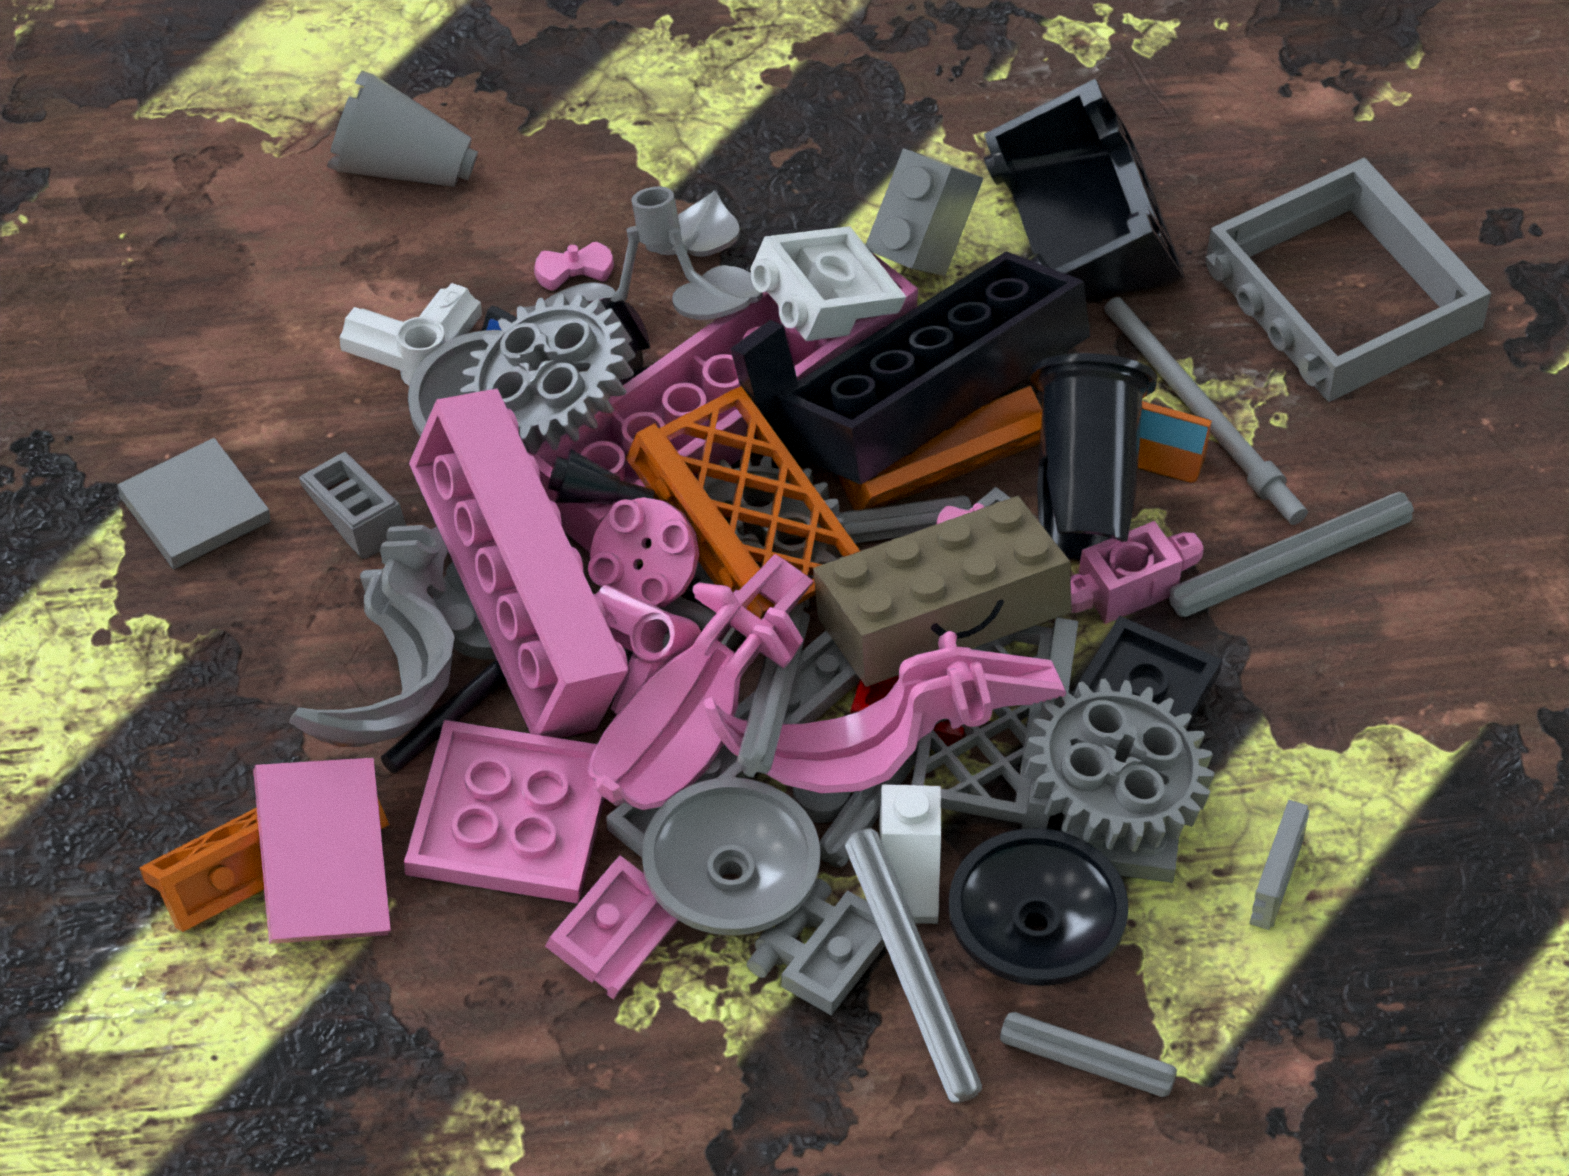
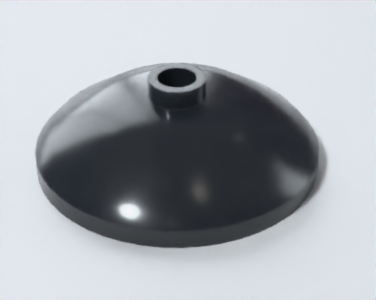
(1043, 882)

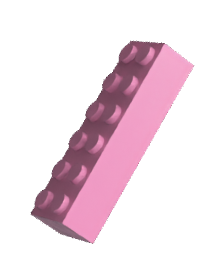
(518, 565)

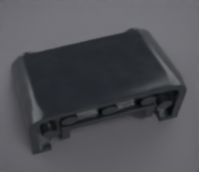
(1084, 194)

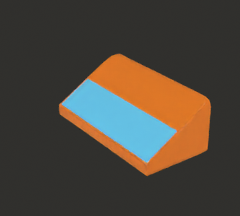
(1172, 442)

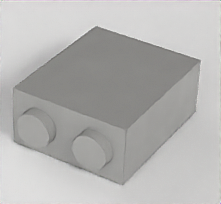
(923, 213)

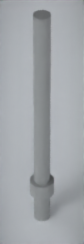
(1262, 475)

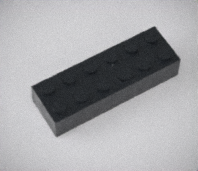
(932, 367)

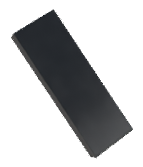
(764, 370)

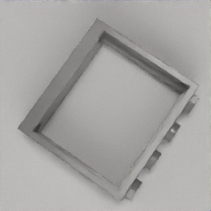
(1402, 233)

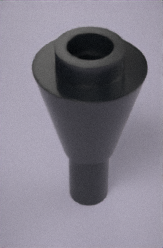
(587, 482)

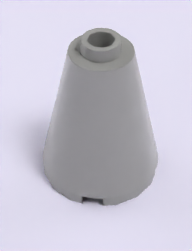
(398, 138)

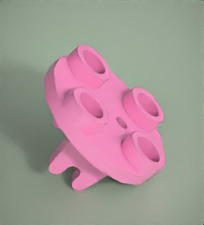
(621, 543)

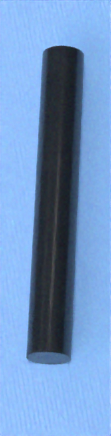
(452, 710)

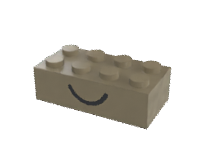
(962, 576)

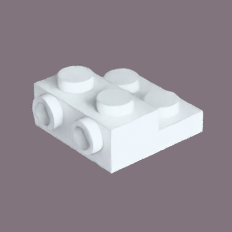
(824, 281)

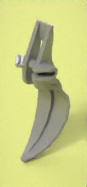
(417, 631)

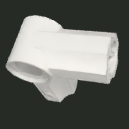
(409, 342)

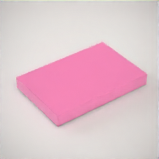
(321, 850)

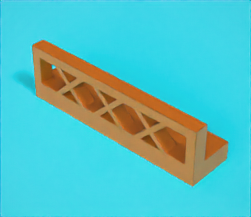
(975, 441)
(212, 871)

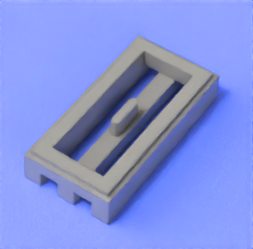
(1279, 865)

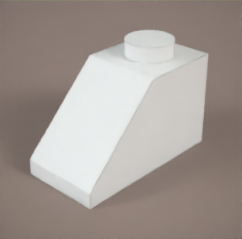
(913, 844)

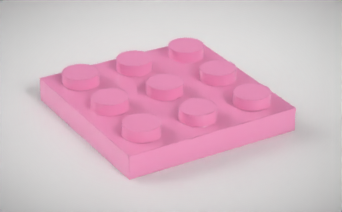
(507, 813)

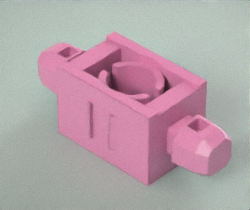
(1132, 573)

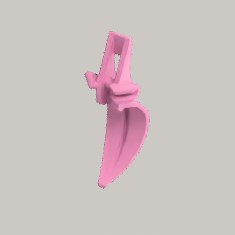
(663, 731)
(877, 741)

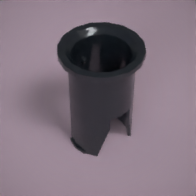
(1089, 446)

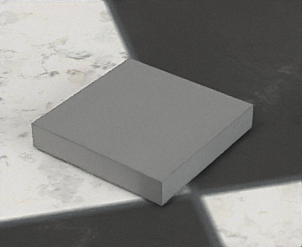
(194, 503)

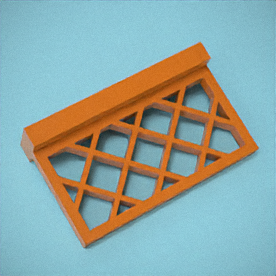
(720, 549)

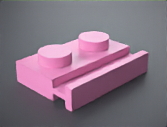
(612, 928)

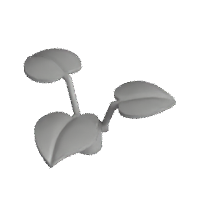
(699, 231)

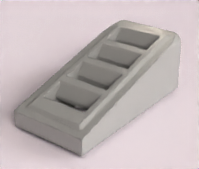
(356, 508)

